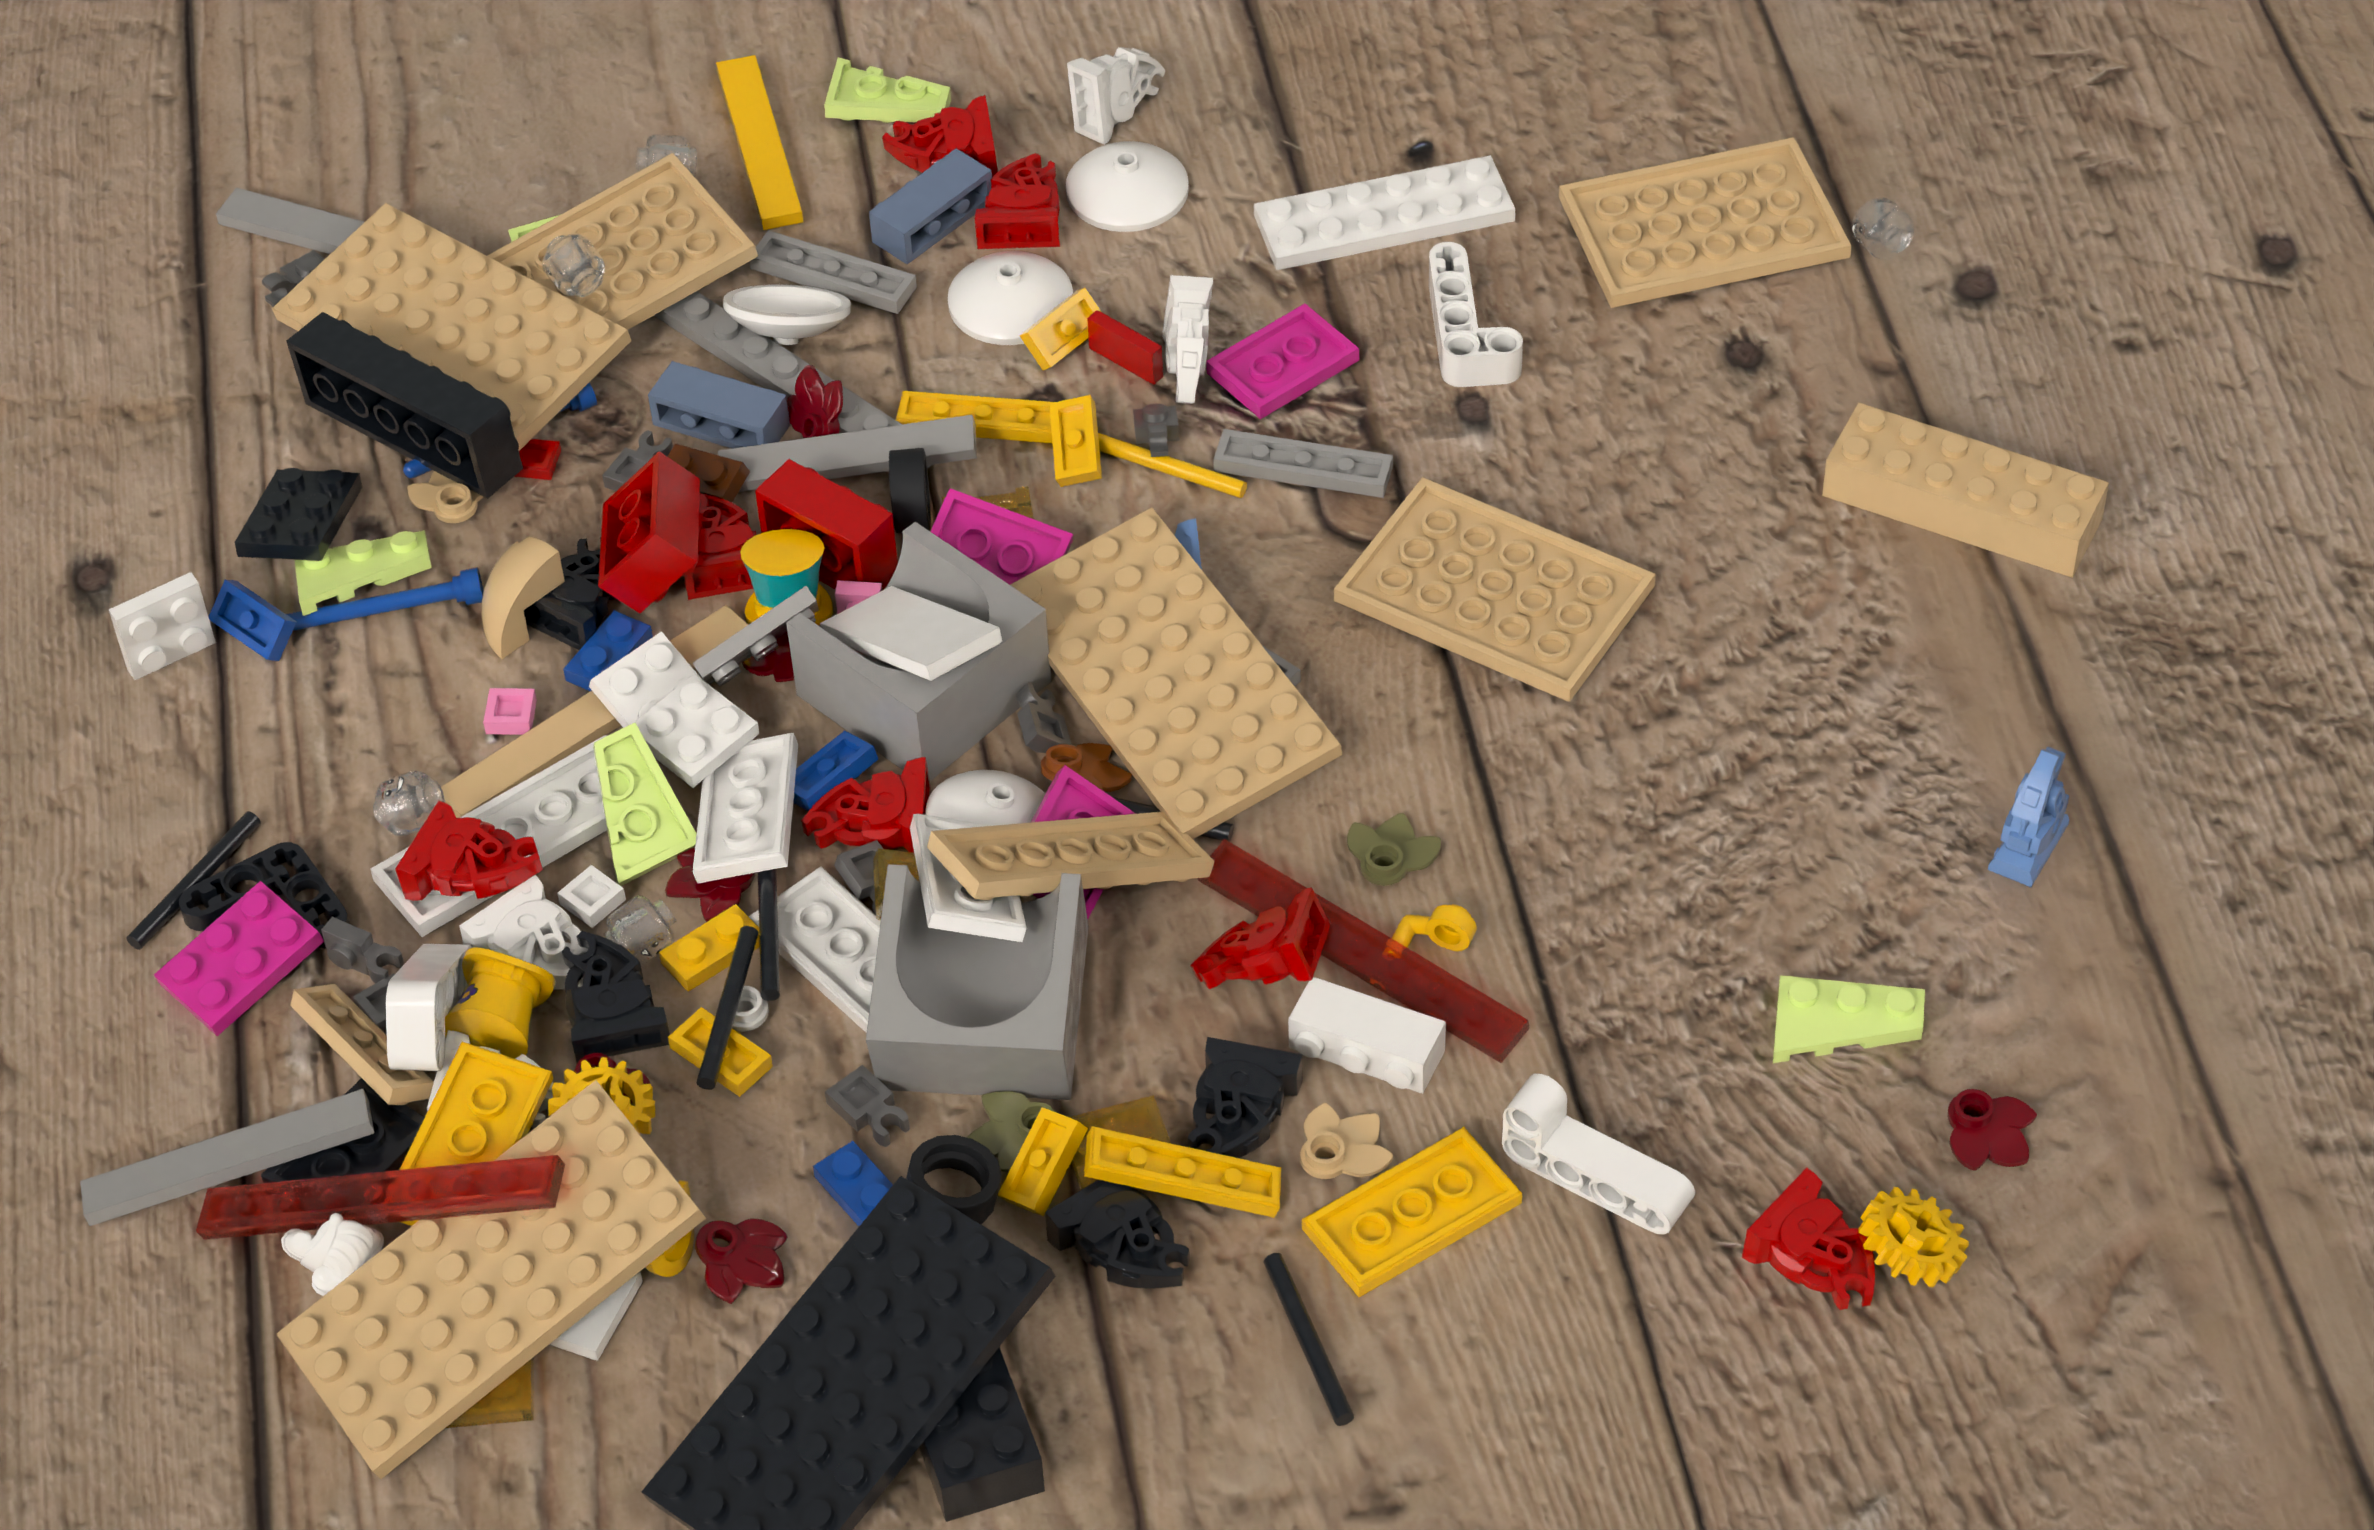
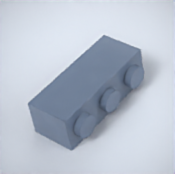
(930, 206)
(717, 408)

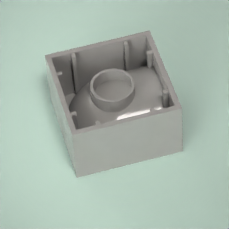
(910, 714)
(975, 1008)

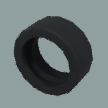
(909, 488)
(962, 1155)

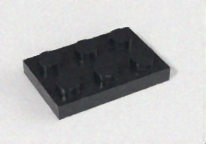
(298, 514)
(383, 1151)

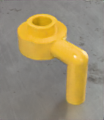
(1447, 926)

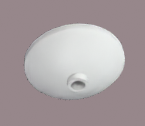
(1127, 186)
(1006, 295)
(786, 310)
(985, 798)

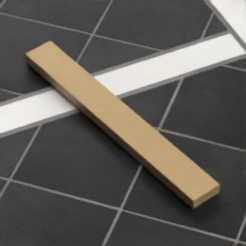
(569, 728)

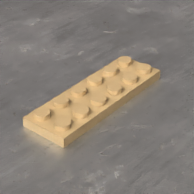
(1102, 849)

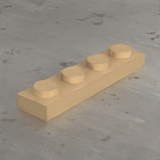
(359, 1043)

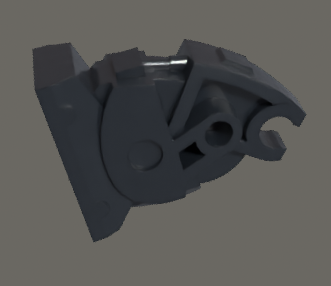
(577, 605)
(614, 1006)
(1244, 1092)
(1116, 1230)

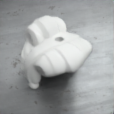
(334, 1250)

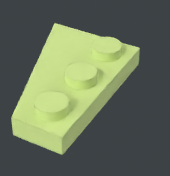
(880, 98)
(359, 564)
(639, 806)
(1835, 1014)

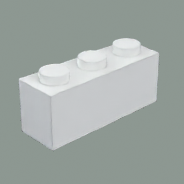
(1367, 1035)

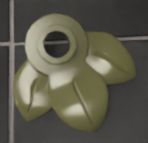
(1391, 850)
(1009, 1124)

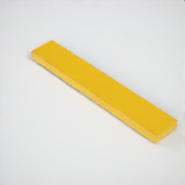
(759, 143)

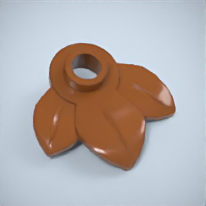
(1088, 761)

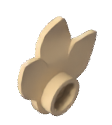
(445, 497)
(1346, 1141)

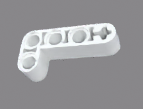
(1466, 352)
(417, 1006)
(1589, 1162)

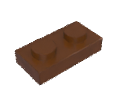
(717, 474)

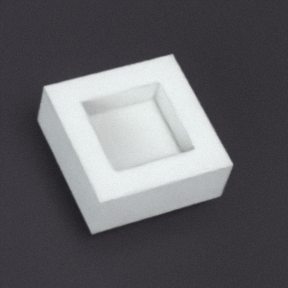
(591, 896)

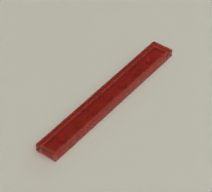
(1365, 954)
(382, 1197)

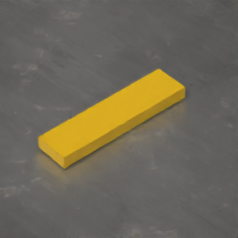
(993, 416)
(1182, 1172)

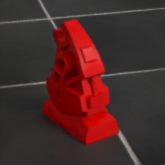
(937, 136)
(1020, 207)
(720, 540)
(871, 810)
(464, 857)
(1270, 947)
(1812, 1243)

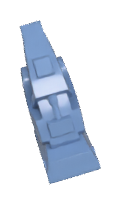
(2033, 821)

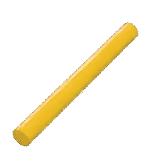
(1172, 466)

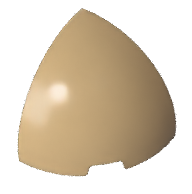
(516, 582)

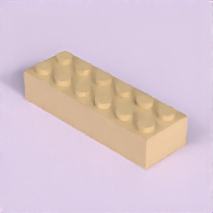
(1965, 489)

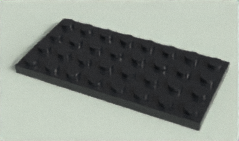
(853, 1373)

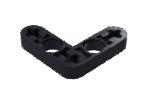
(268, 869)

